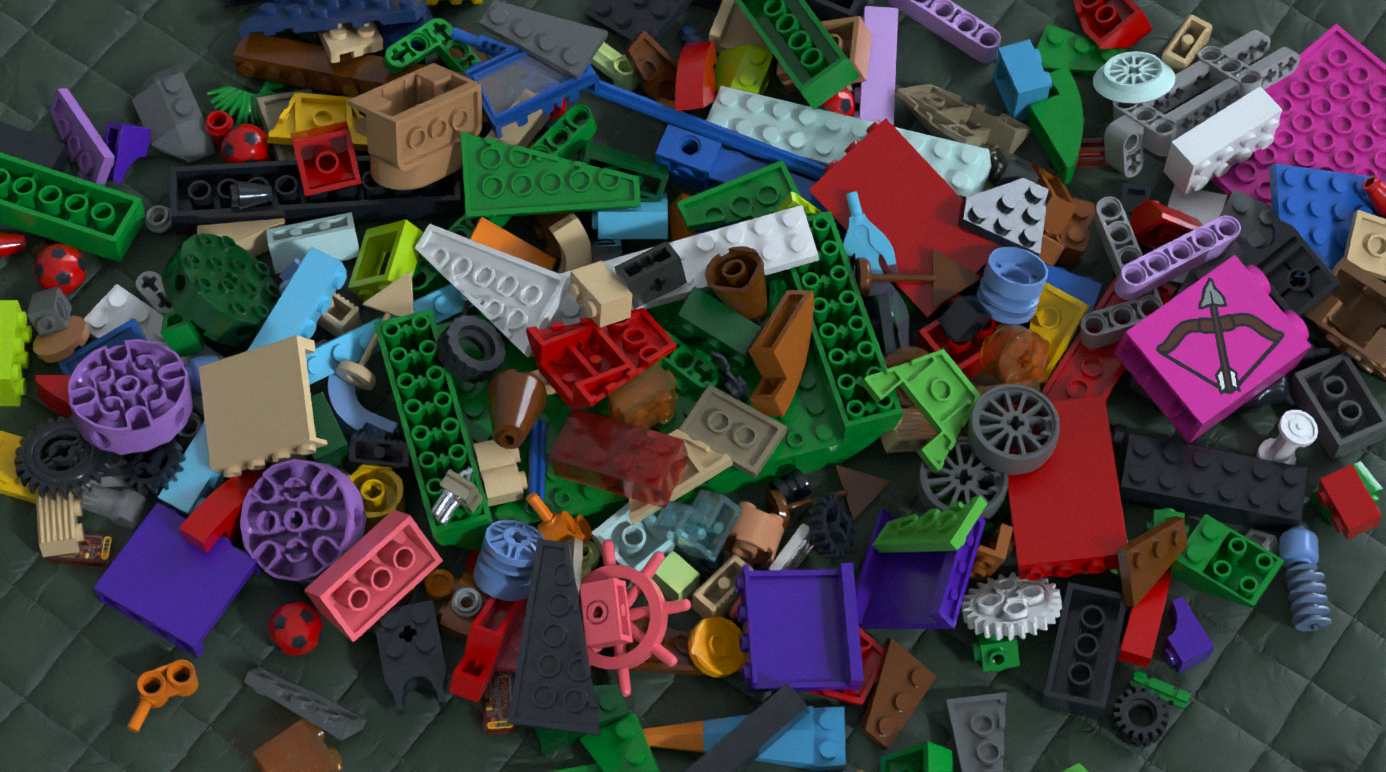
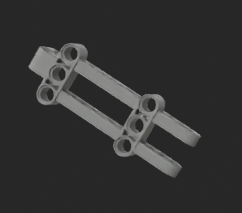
(1222, 69)

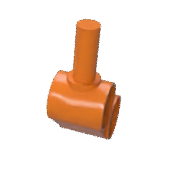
(559, 526)
(169, 687)

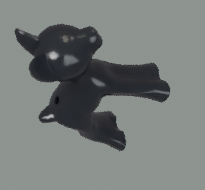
(1280, 390)

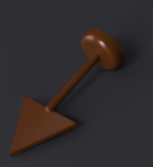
(946, 277)
(856, 486)

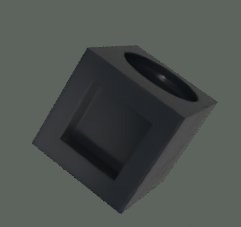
(964, 319)

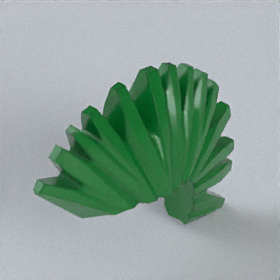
(242, 101)

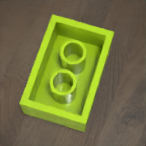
(13, 353)

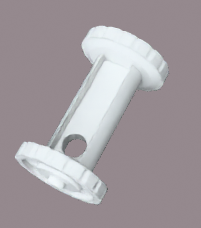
(1295, 430)

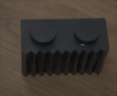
(379, 449)

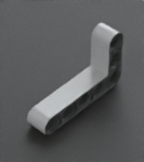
(1118, 253)

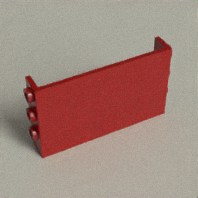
(906, 204)
(1070, 507)

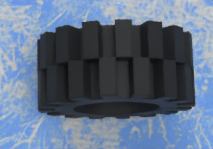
(1144, 700)

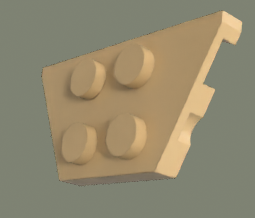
(349, 39)
(700, 467)

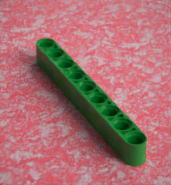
(564, 128)

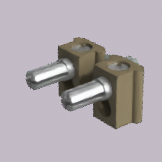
(456, 492)

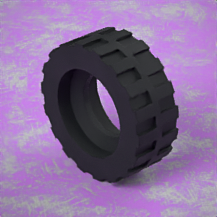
(458, 362)

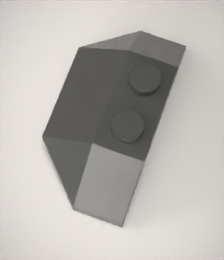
(173, 116)

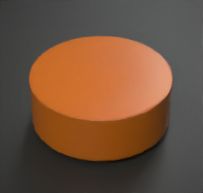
(439, 584)

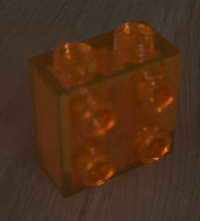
(645, 398)
(298, 750)

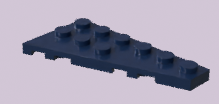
(327, 14)

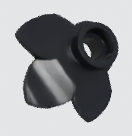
(733, 383)

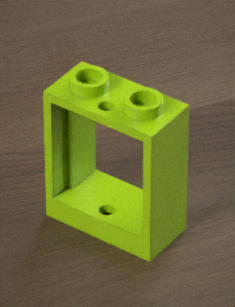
(400, 240)

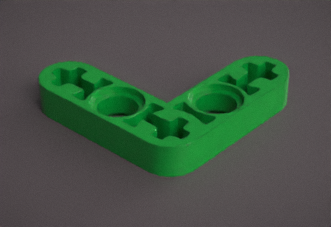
(431, 43)
(704, 367)

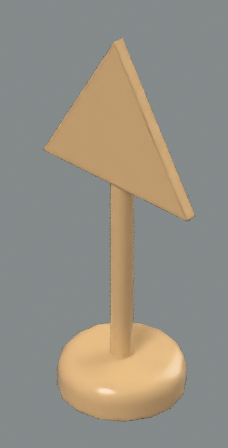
(393, 301)

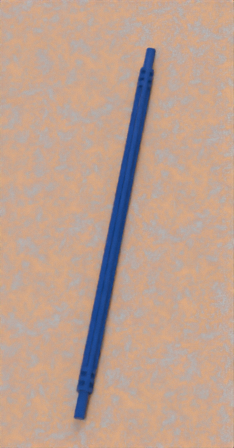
(669, 115)

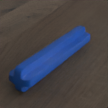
(537, 449)

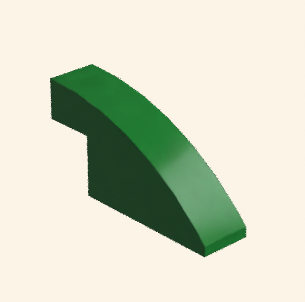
(1059, 123)

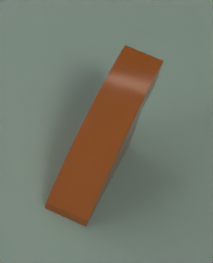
(1058, 213)
(782, 352)

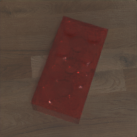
(619, 457)

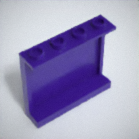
(172, 583)
(914, 587)
(799, 629)

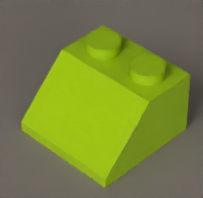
(744, 68)

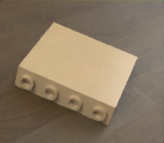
(259, 407)

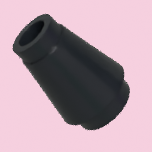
(249, 194)

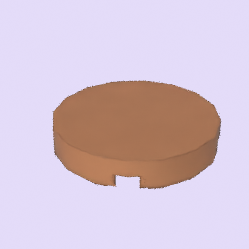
(61, 344)

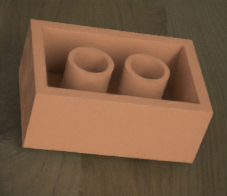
(854, 41)

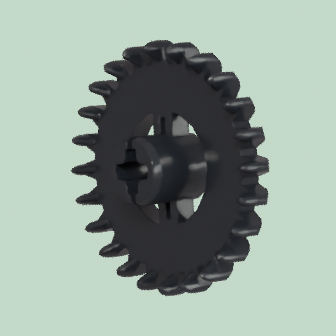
(62, 467)

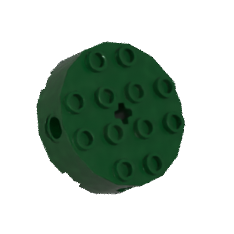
(220, 288)

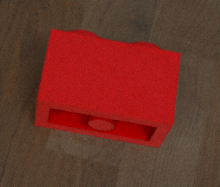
(1348, 502)

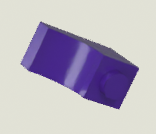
(127, 144)
(1189, 641)

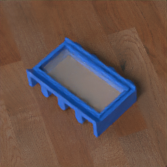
(521, 84)

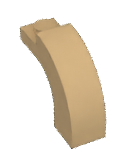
(572, 242)

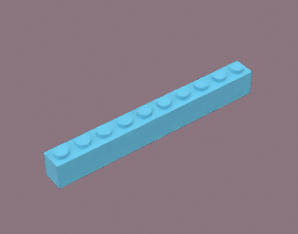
(294, 314)

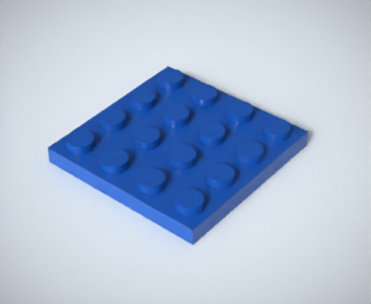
(1318, 207)

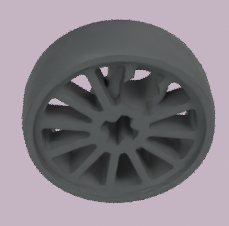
(1040, 416)
(972, 476)

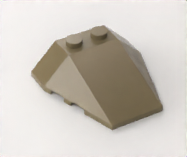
(952, 120)

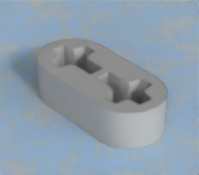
(151, 298)

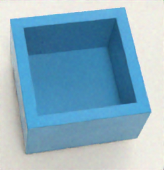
(1020, 78)

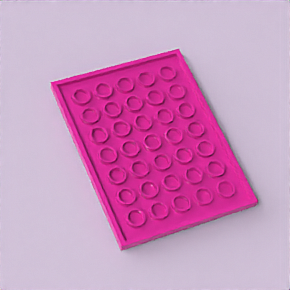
(1328, 117)

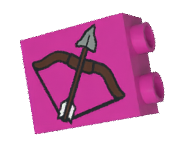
(1213, 347)

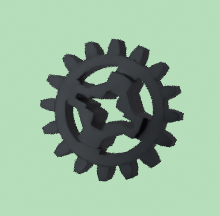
(153, 468)
(831, 526)

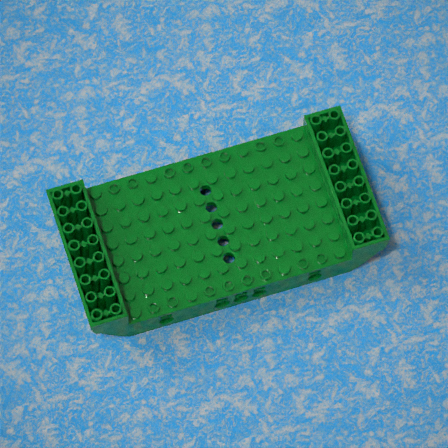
(825, 421)

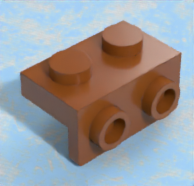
(992, 553)

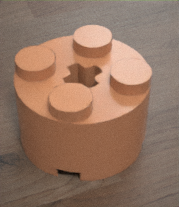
(754, 536)

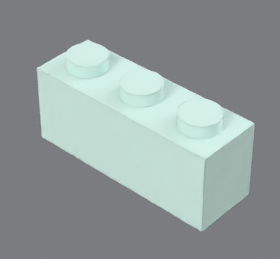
(330, 235)

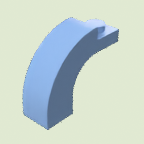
(350, 413)

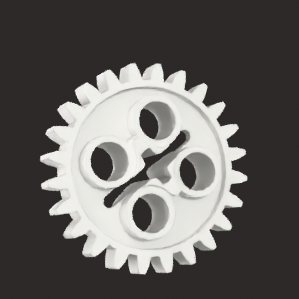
(1011, 606)

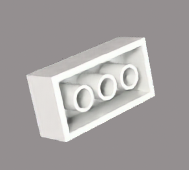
(1222, 141)

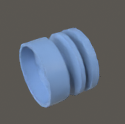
(1012, 284)
(507, 560)

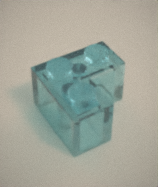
(699, 528)

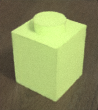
(676, 577)

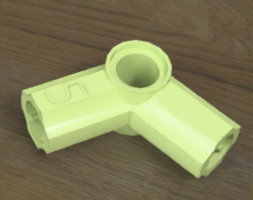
(616, 67)

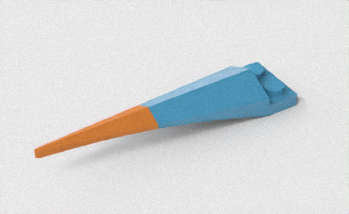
(811, 744)

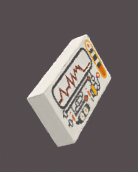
(794, 550)

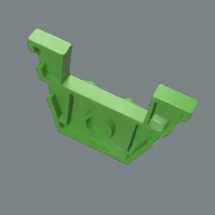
(939, 394)

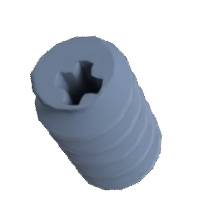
(1307, 597)

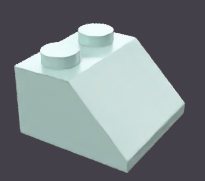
(632, 543)

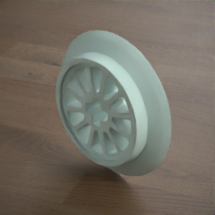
(1134, 78)

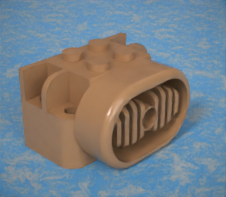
(417, 126)
(1356, 317)

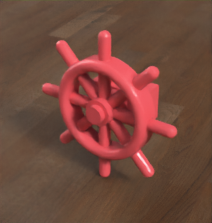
(609, 619)

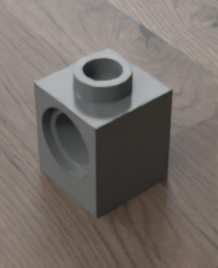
(49, 311)

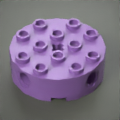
(130, 396)
(301, 519)

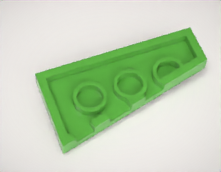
(932, 531)

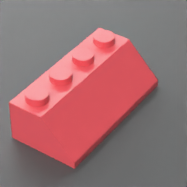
(374, 574)

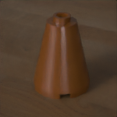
(740, 282)
(514, 406)

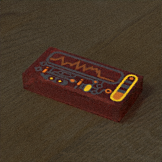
(94, 551)
(497, 704)

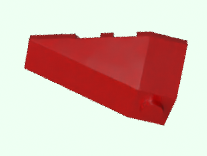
(1112, 22)

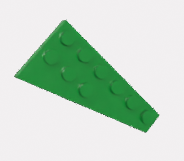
(525, 181)

